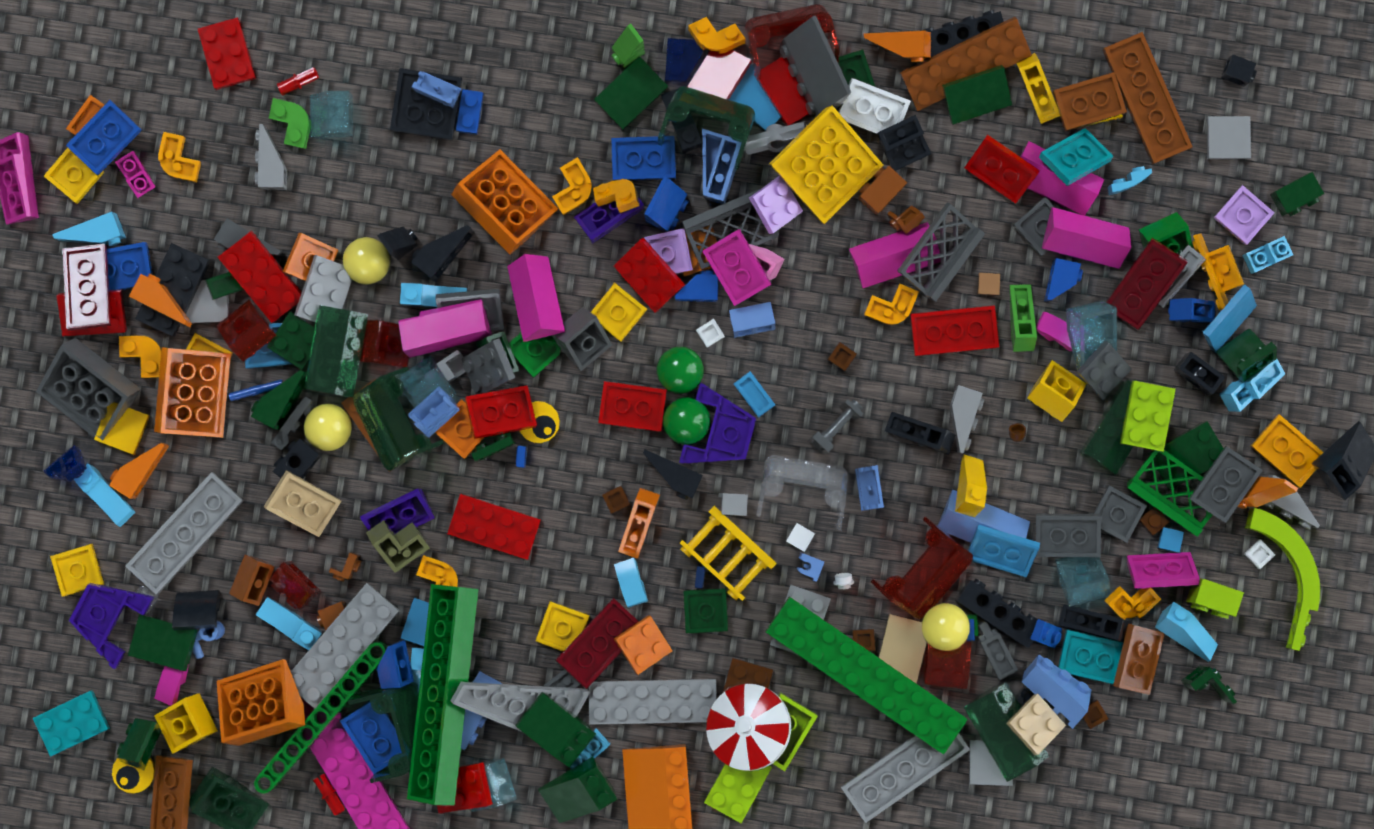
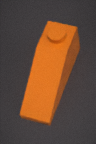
(908, 44)
(157, 296)
(134, 475)
(1267, 490)
(638, 523)

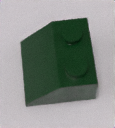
(139, 744)

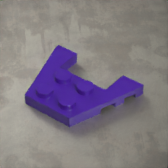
(729, 431)
(99, 612)

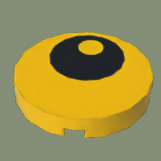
(547, 423)
(131, 778)

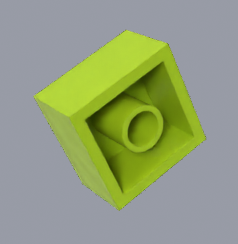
(1215, 597)

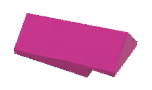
(17, 180)
(1076, 196)
(1086, 238)
(881, 258)
(535, 297)
(444, 328)

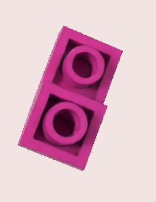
(135, 174)
(1054, 329)
(169, 685)

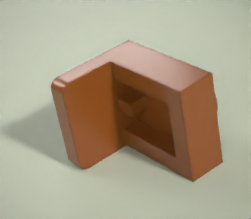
(907, 220)
(352, 565)

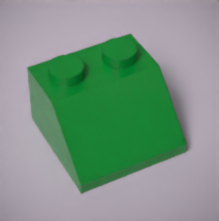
(1169, 231)

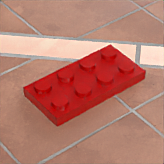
(261, 276)
(954, 330)
(494, 526)

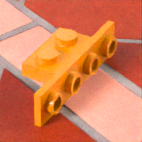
(1220, 268)

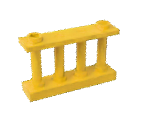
(746, 548)

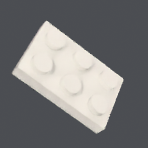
(872, 107)

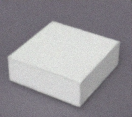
(710, 333)
(800, 537)
(1259, 554)

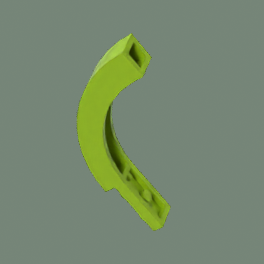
(1303, 565)

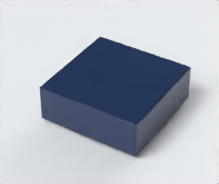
(700, 573)

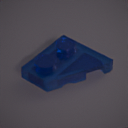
(681, 59)
(68, 466)

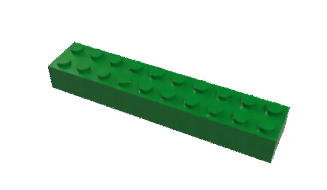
(866, 675)
(438, 720)

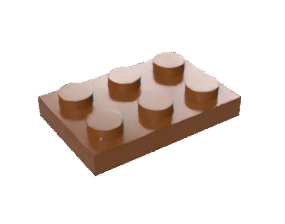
(1089, 101)
(1138, 659)

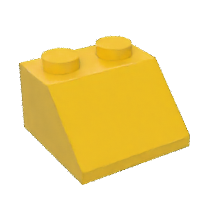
(1057, 391)
(185, 723)

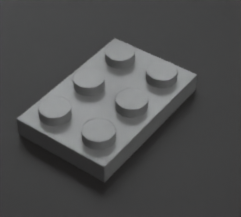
(325, 286)
(814, 602)

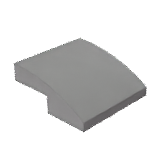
(983, 767)

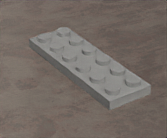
(184, 533)
(342, 644)
(651, 701)
(898, 774)

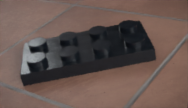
(181, 274)

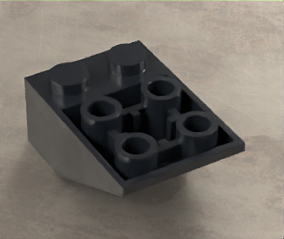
(1346, 462)

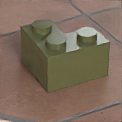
(400, 547)

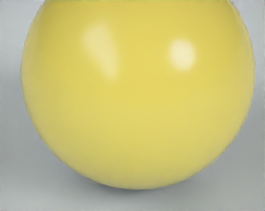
(366, 260)
(327, 427)
(945, 627)

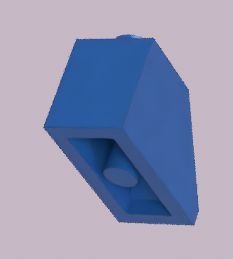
(1062, 277)
(700, 288)
(1191, 310)
(395, 667)

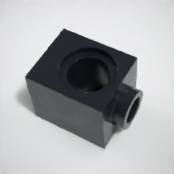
(1239, 70)

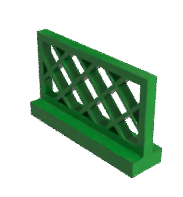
(1161, 501)

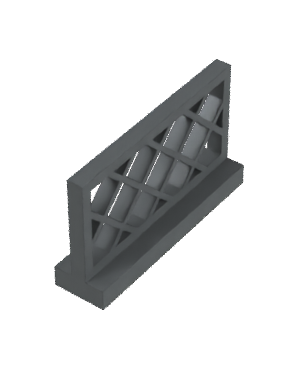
(717, 215)
(950, 261)

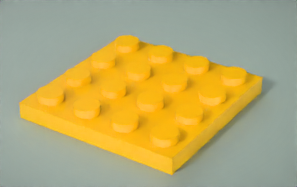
(826, 164)

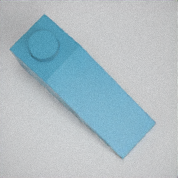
(100, 230)
(1186, 630)

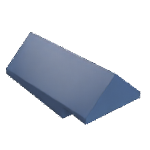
(965, 526)

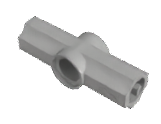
(774, 138)

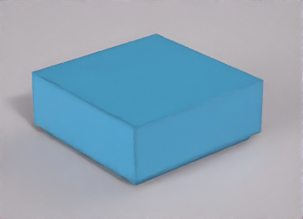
(1170, 539)

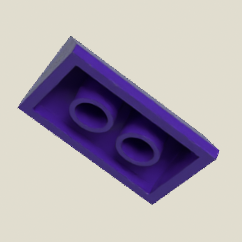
(601, 220)
(401, 512)

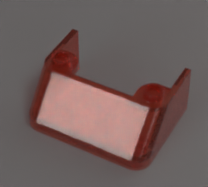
(761, 28)
(930, 575)

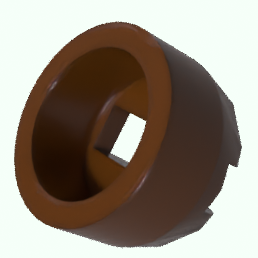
(1017, 432)

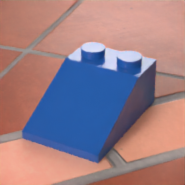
(666, 205)

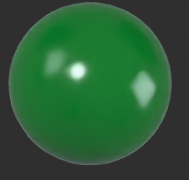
(680, 370)
(686, 421)

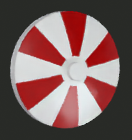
(748, 727)

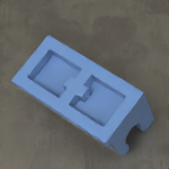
(436, 89)
(752, 319)
(434, 411)
(869, 488)
(813, 569)

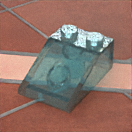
(1089, 327)

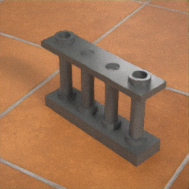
(823, 440)

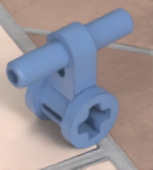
(207, 636)

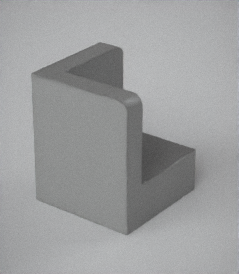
(452, 366)
(733, 504)

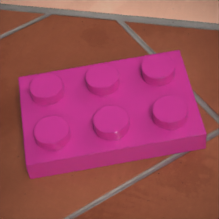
(737, 267)
(1162, 570)

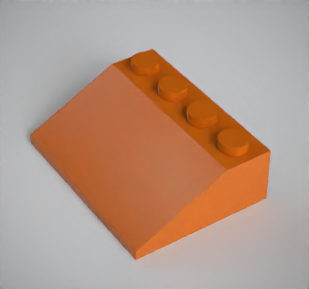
(504, 201)
(192, 392)
(259, 704)
(657, 787)

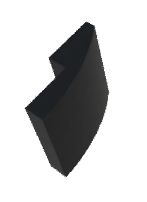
(904, 143)
(196, 610)

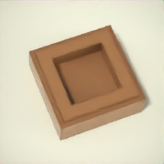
(988, 284)

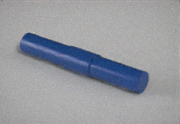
(255, 390)

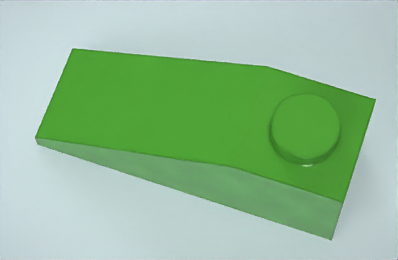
(628, 47)
(1022, 318)

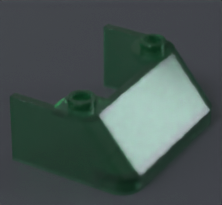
(736, 114)
(388, 422)
(403, 707)

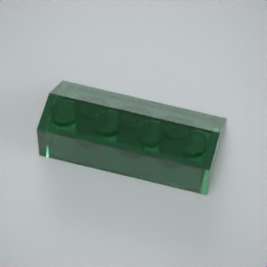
(336, 351)
(1104, 442)
(989, 715)

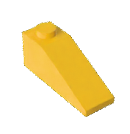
(1038, 88)
(971, 487)

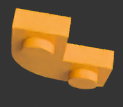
(720, 41)
(171, 160)
(579, 187)
(621, 191)
(893, 312)
(146, 349)
(437, 571)
(1132, 606)

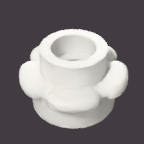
(843, 580)

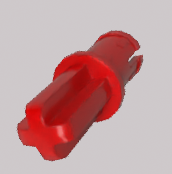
(297, 81)
(329, 795)

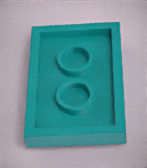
(1076, 156)
(1090, 656)
(71, 723)

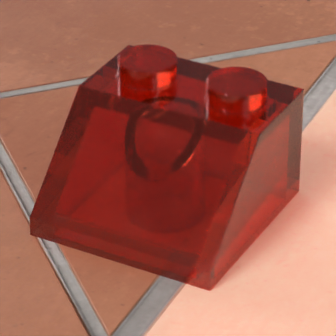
(246, 331)
(383, 345)
(294, 585)
(948, 667)

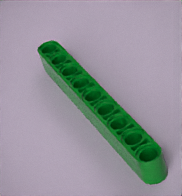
(312, 723)

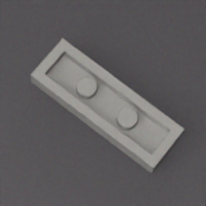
(1194, 262)

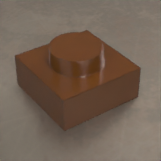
(842, 356)
(616, 499)
(1153, 520)
(865, 638)
(1095, 715)

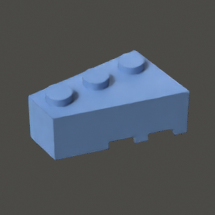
(718, 165)
(1058, 688)
(473, 720)

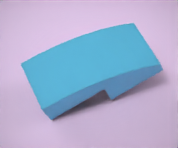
(1133, 178)
(1267, 255)
(630, 582)
(594, 748)

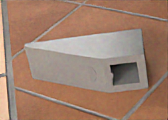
(271, 168)
(963, 412)
(1294, 506)

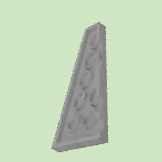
(510, 702)

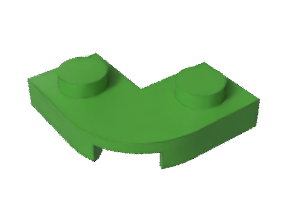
(297, 119)

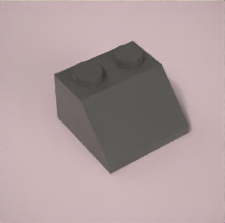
(583, 338)

